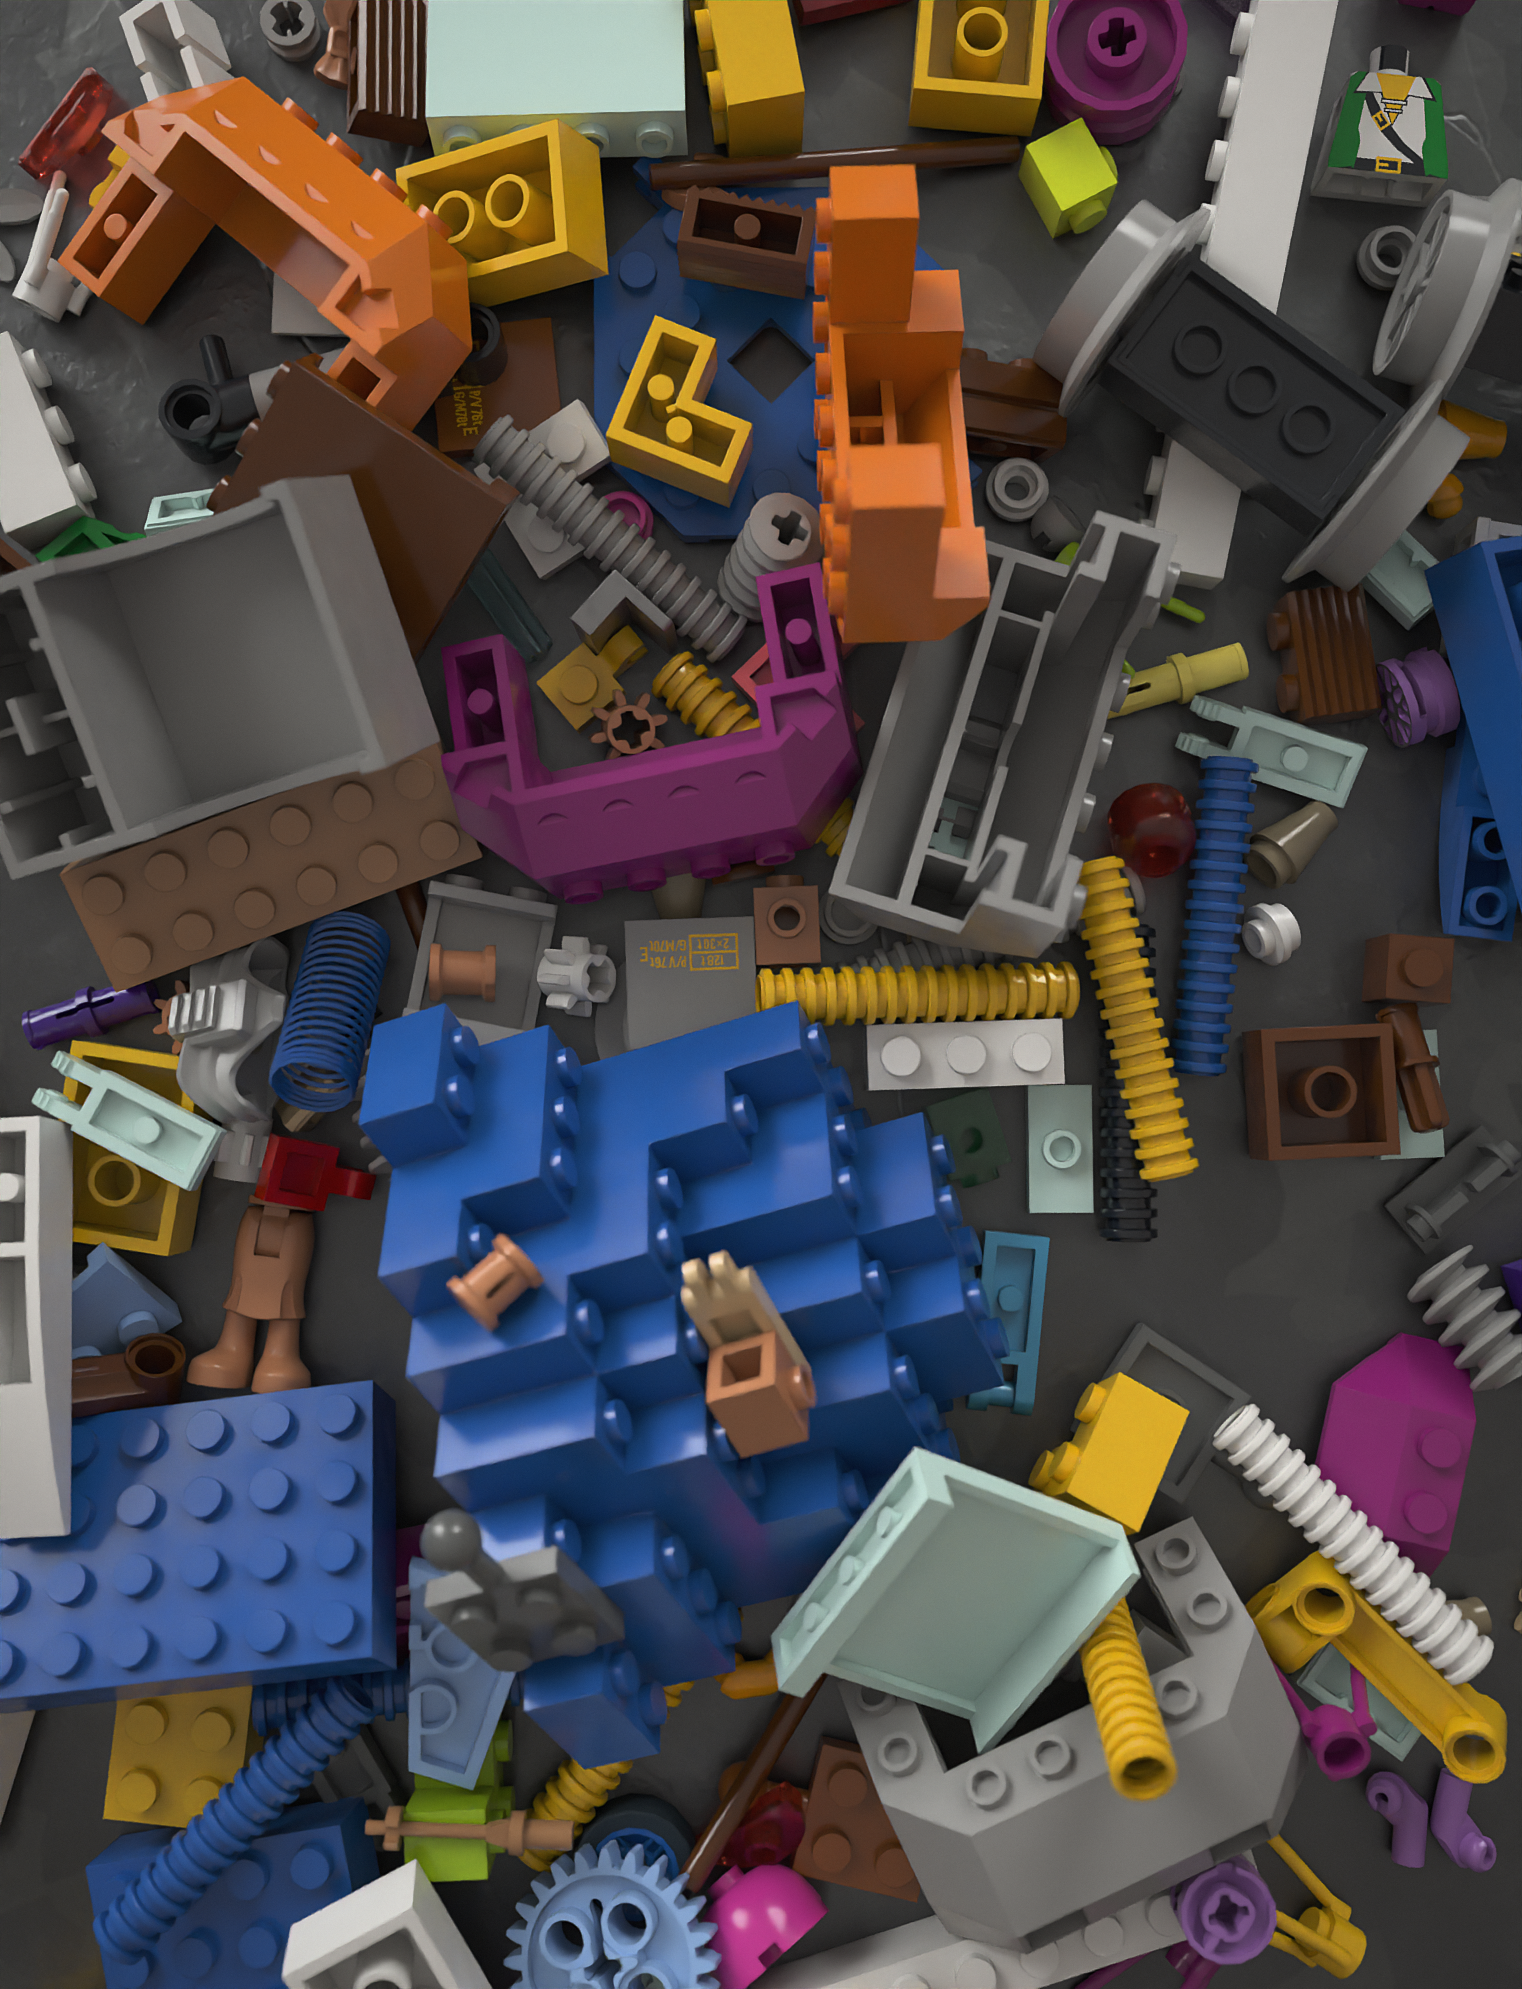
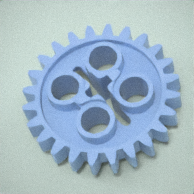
(667, 1947)

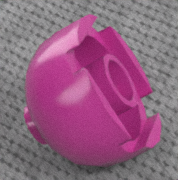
(758, 1920)

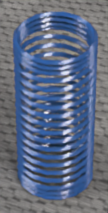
(323, 1048)

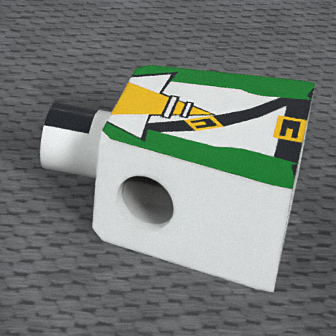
(1384, 136)

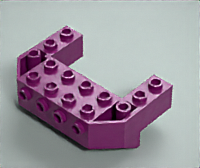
(671, 806)

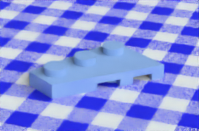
(451, 1694)

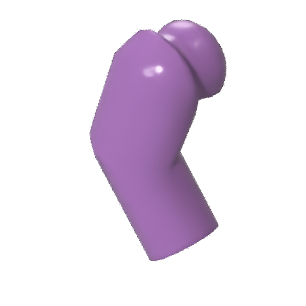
(1405, 1811)
(1456, 1829)

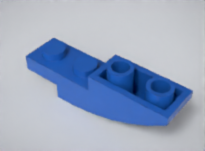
(1473, 869)

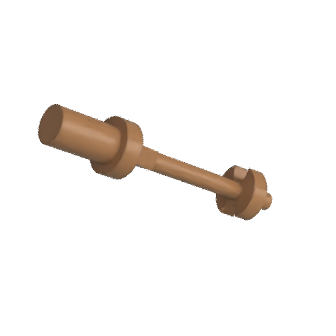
(512, 1833)

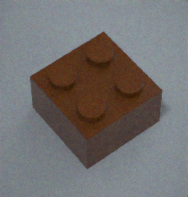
(1321, 1092)

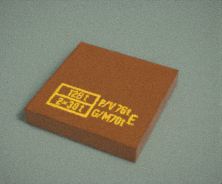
(524, 391)

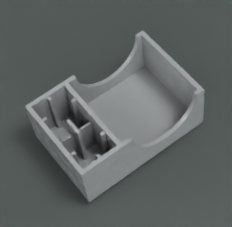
(198, 674)

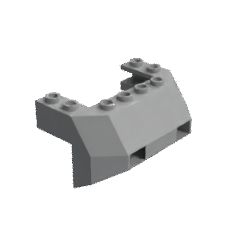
(1030, 776)
(1037, 1833)

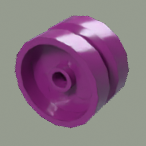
(1114, 64)

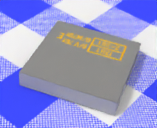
(687, 975)

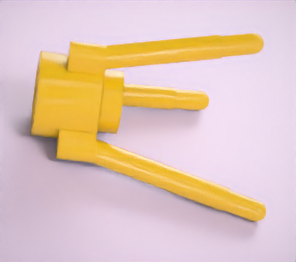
(1321, 1935)

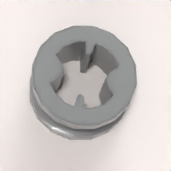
(291, 47)

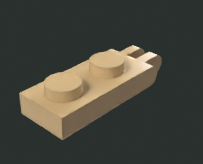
(732, 1304)

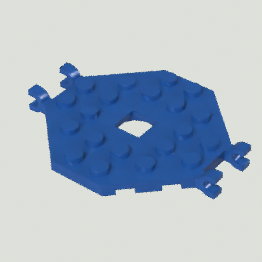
(646, 284)

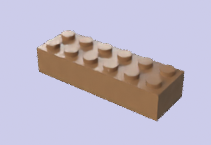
(267, 867)

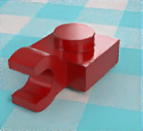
(305, 1172)

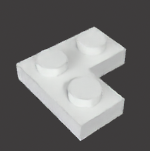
(581, 447)

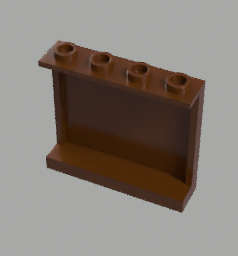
(418, 504)

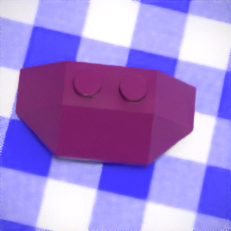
(1402, 1443)

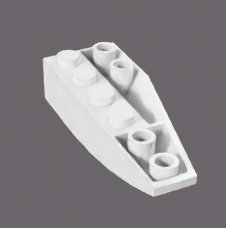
(35, 1326)

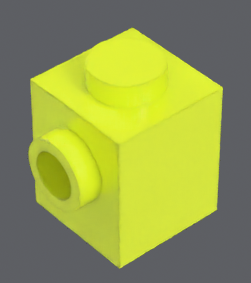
(1069, 178)

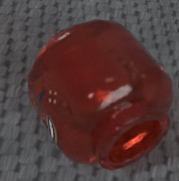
(1151, 829)

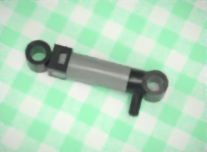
(240, 400)

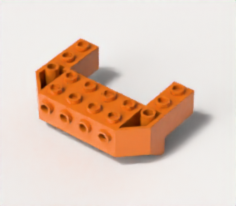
(299, 208)
(892, 420)

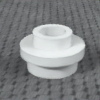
(1022, 472)
(1270, 933)

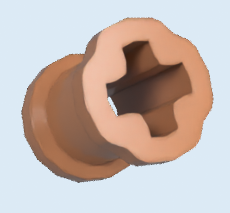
(462, 972)
(495, 1282)

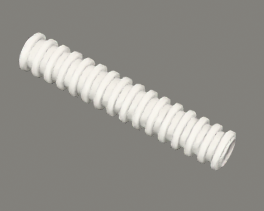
(1354, 1546)

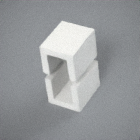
(174, 46)

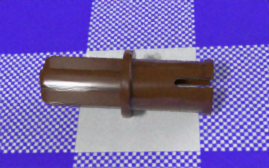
(1415, 1069)

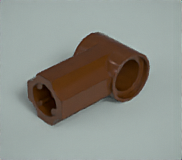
(139, 1378)

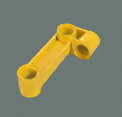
(1300, 1621)

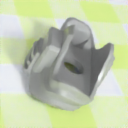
(231, 1010)

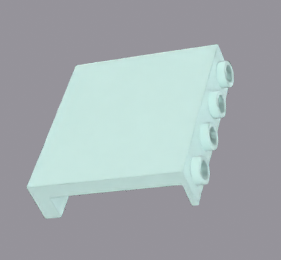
(591, 63)
(957, 1595)

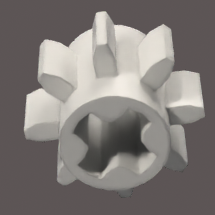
(576, 976)
(242, 1151)

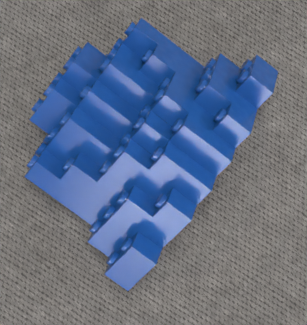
(591, 1392)

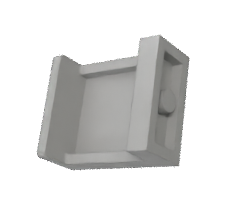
(469, 919)

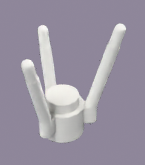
(45, 282)

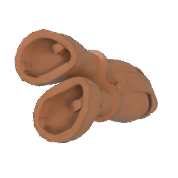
(266, 1284)

